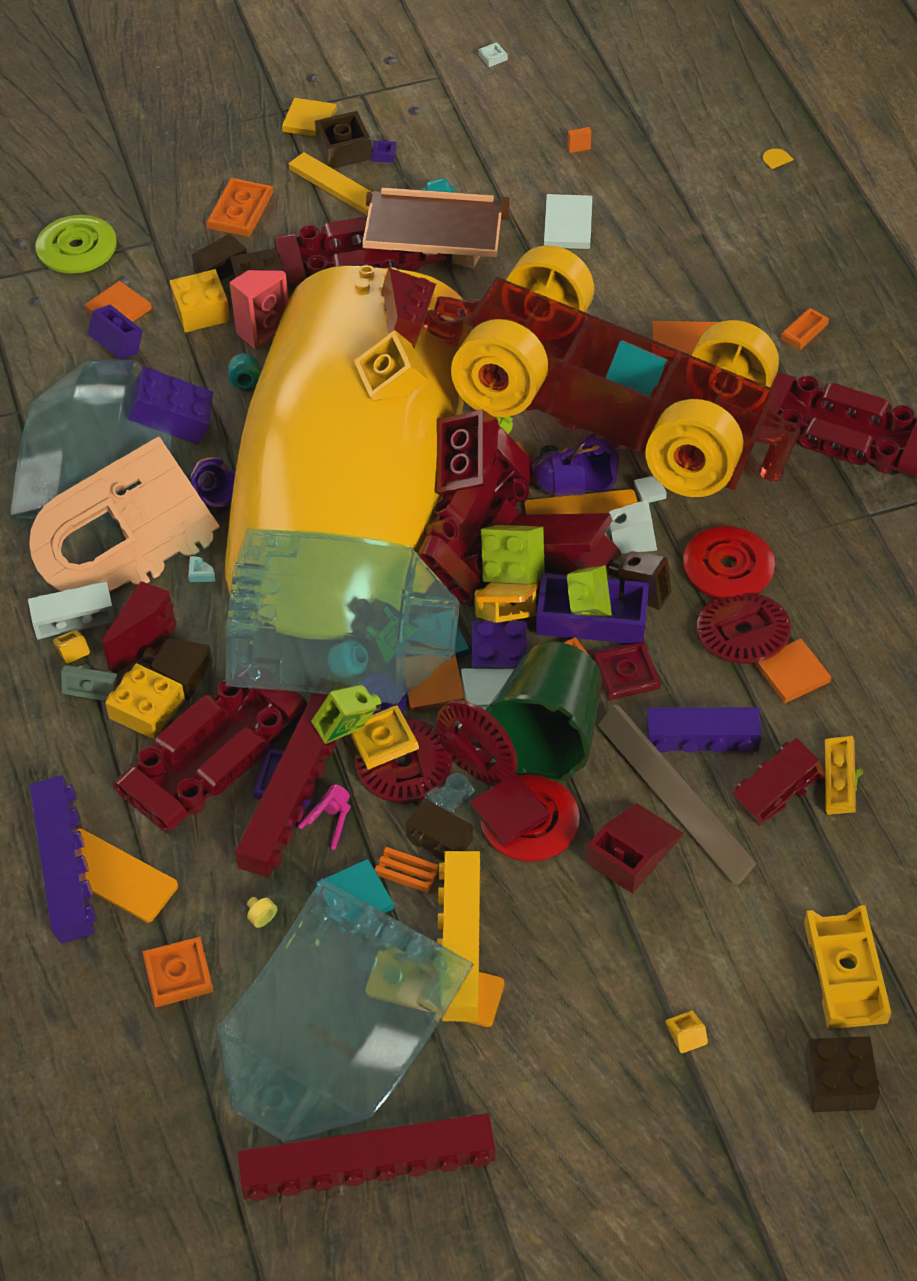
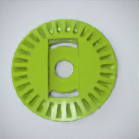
(80, 259)

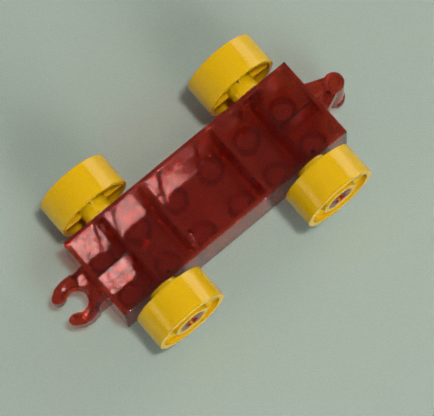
(541, 351)

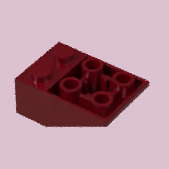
(631, 846)

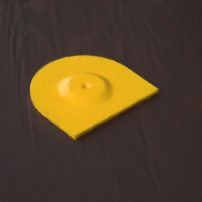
(776, 158)

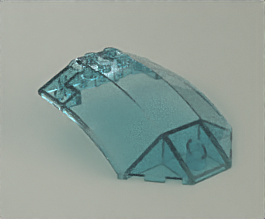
(77, 432)
(335, 615)
(335, 1017)

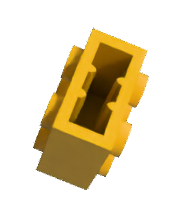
(145, 701)

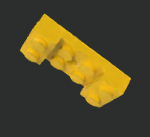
(849, 995)

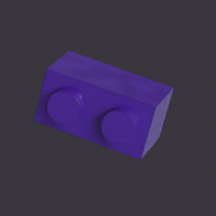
(115, 332)

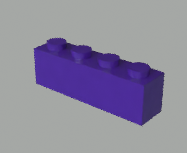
(704, 729)

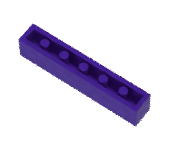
(62, 859)

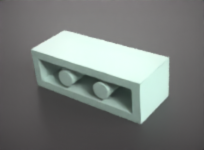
(71, 610)

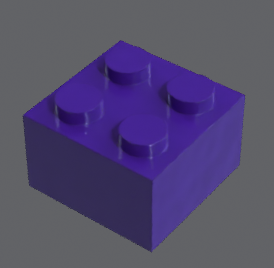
(498, 644)

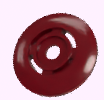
(743, 648)
(486, 731)
(428, 763)

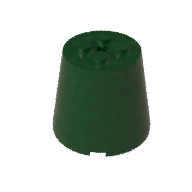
(550, 709)

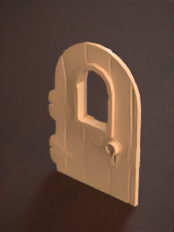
(156, 519)

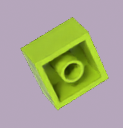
(512, 554)

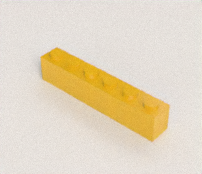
(461, 926)

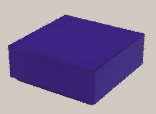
(384, 151)

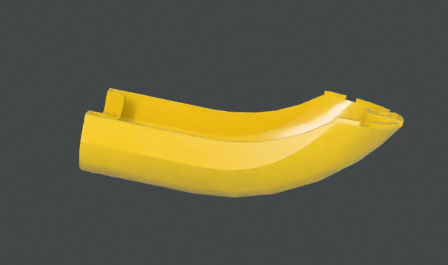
(314, 439)

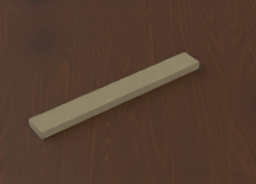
(677, 795)

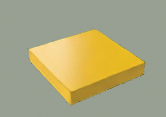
(303, 115)
(384, 738)

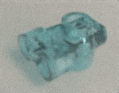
(453, 793)

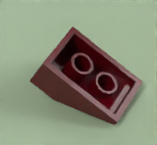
(465, 450)
(140, 624)

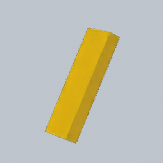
(840, 775)

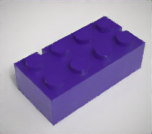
(624, 625)

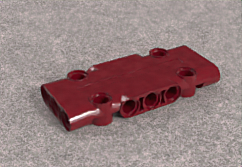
(340, 245)
(848, 423)
(454, 538)
(206, 751)

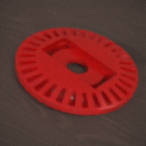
(714, 579)
(536, 843)

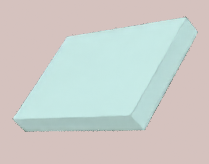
(568, 221)

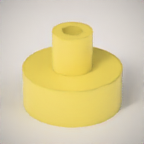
(261, 911)

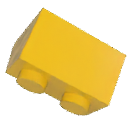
(391, 368)

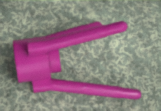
(332, 802)

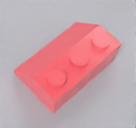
(258, 304)

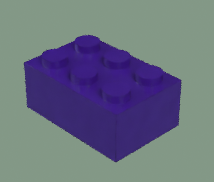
(170, 405)

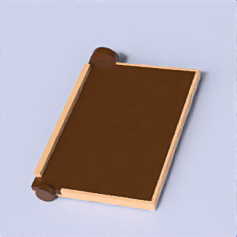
(434, 222)

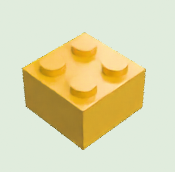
(200, 300)

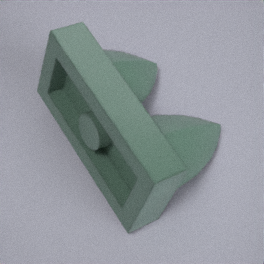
(87, 683)

